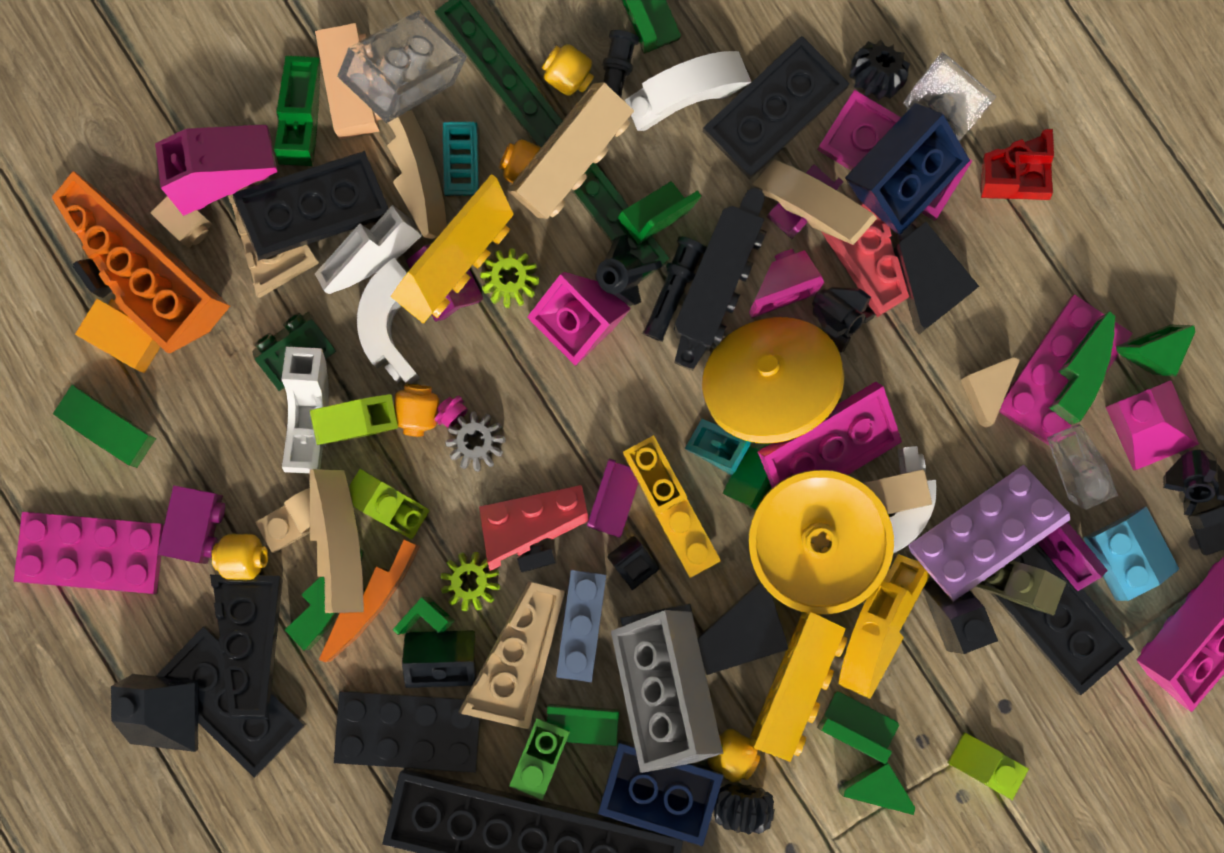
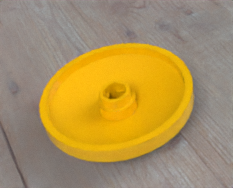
(773, 380)
(821, 542)

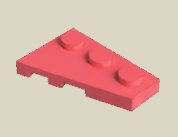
(873, 266)
(521, 522)

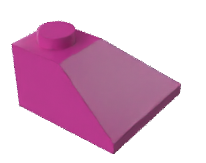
(787, 282)
(577, 315)
(1152, 425)

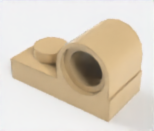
(287, 522)

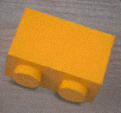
(118, 335)

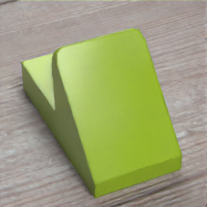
(988, 765)

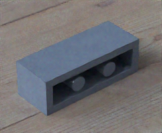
(581, 626)

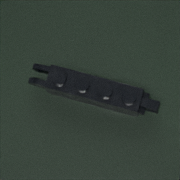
(717, 278)

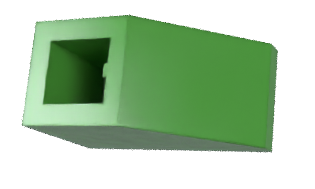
(539, 758)

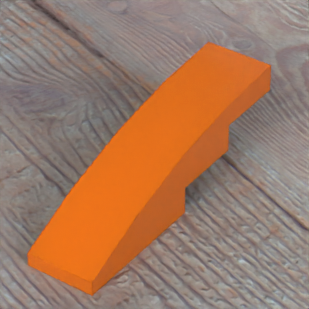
(376, 596)

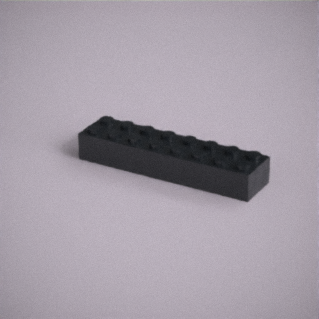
(462, 817)

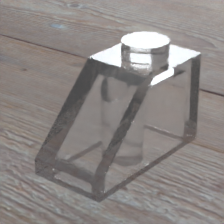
(1081, 468)

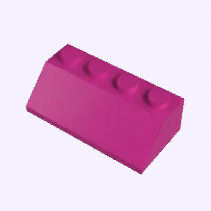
(1190, 648)

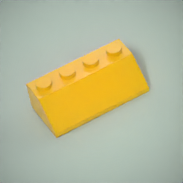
(455, 251)
(797, 686)

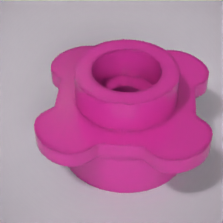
(450, 410)

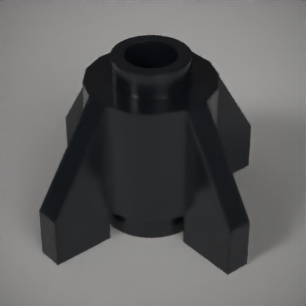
(623, 271)
(842, 313)
(1198, 478)

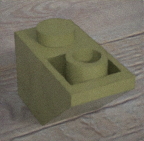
(1026, 586)

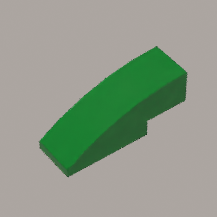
(298, 111)
(1085, 371)
(104, 426)
(313, 622)

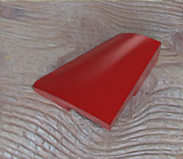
(1020, 170)

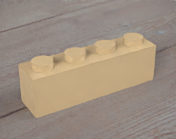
(571, 151)

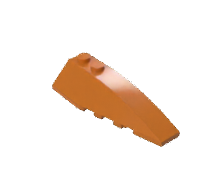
(141, 272)

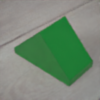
(1160, 350)
(878, 787)

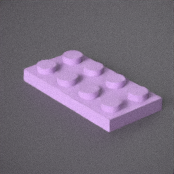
(989, 532)

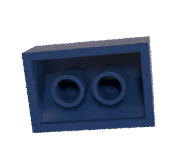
(908, 167)
(665, 800)

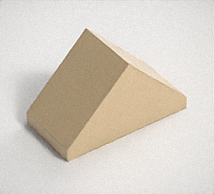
(988, 389)

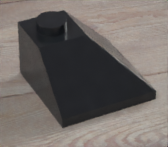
(156, 711)

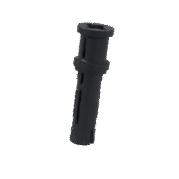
(619, 58)
(679, 273)

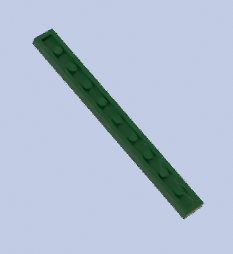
(537, 118)

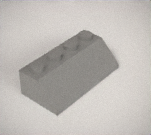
(666, 691)

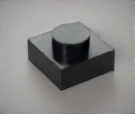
(536, 558)

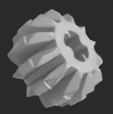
(478, 453)

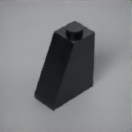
(931, 275)
(961, 623)
(743, 633)

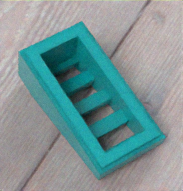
(460, 129)

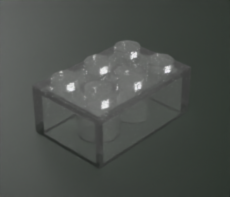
(401, 66)

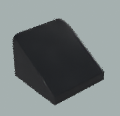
(90, 276)
(633, 562)

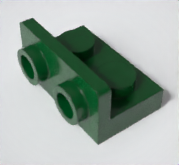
(298, 332)

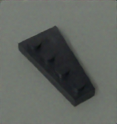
(247, 639)

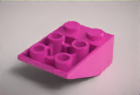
(213, 163)

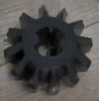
(879, 70)
(744, 808)

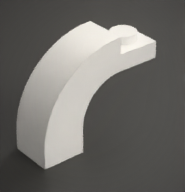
(689, 82)
(375, 322)
(306, 389)
(910, 523)

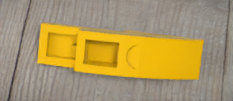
(671, 506)
(879, 626)

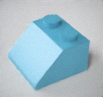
(1132, 555)

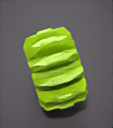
(508, 266)
(458, 582)

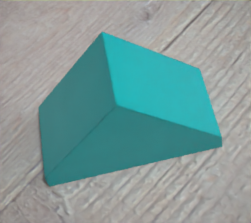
(717, 446)

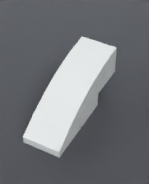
(368, 251)

